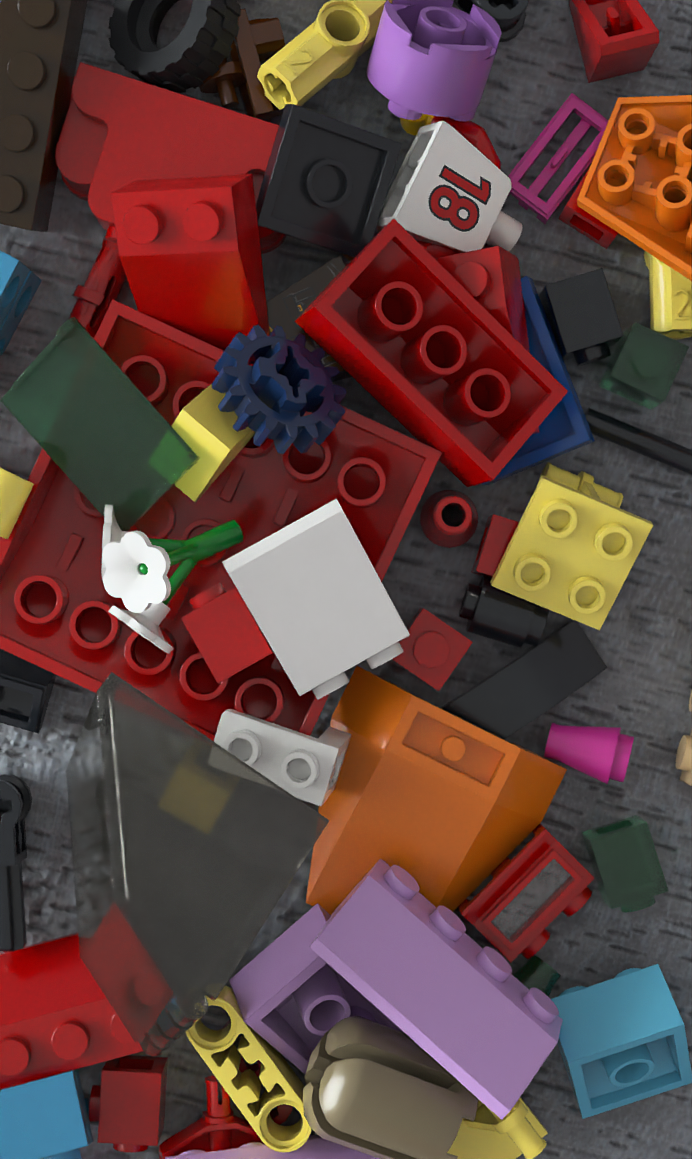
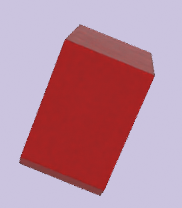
(613, 36)

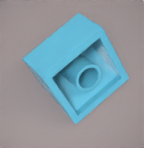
(622, 1040)

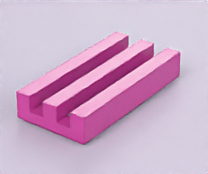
(529, 197)

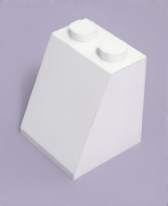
(318, 600)

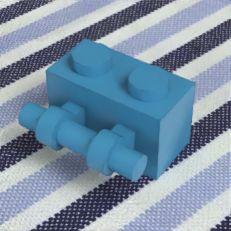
(45, 1119)

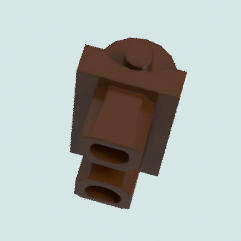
(255, 42)

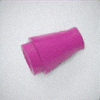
(591, 750)

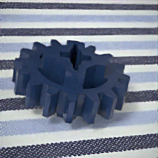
(279, 389)

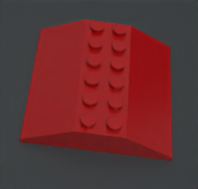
(53, 560)

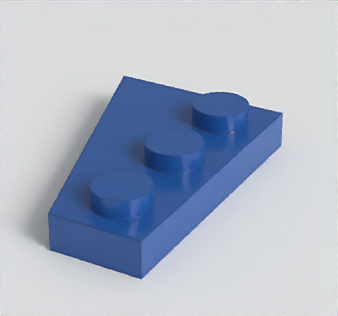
(566, 424)

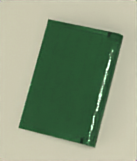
(98, 426)

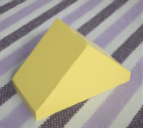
(211, 438)

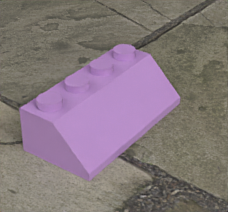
(440, 986)

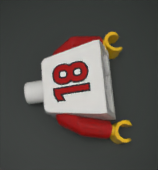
(450, 189)

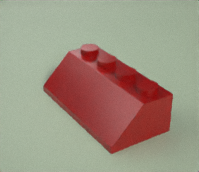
(432, 355)
(54, 1014)

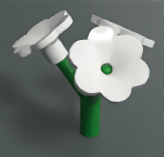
(138, 570)

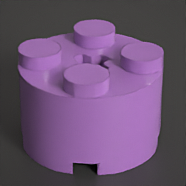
(432, 58)

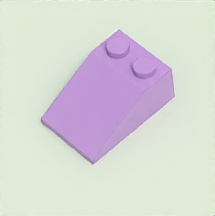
(295, 994)

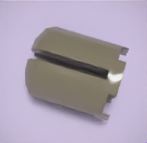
(383, 1093)

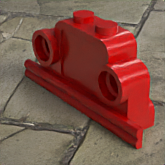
(138, 131)

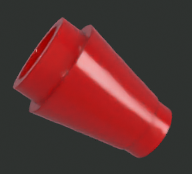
(437, 530)

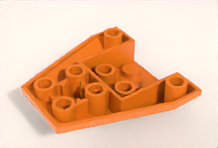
(645, 177)
(423, 796)

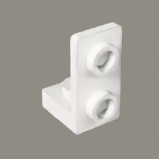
(290, 759)

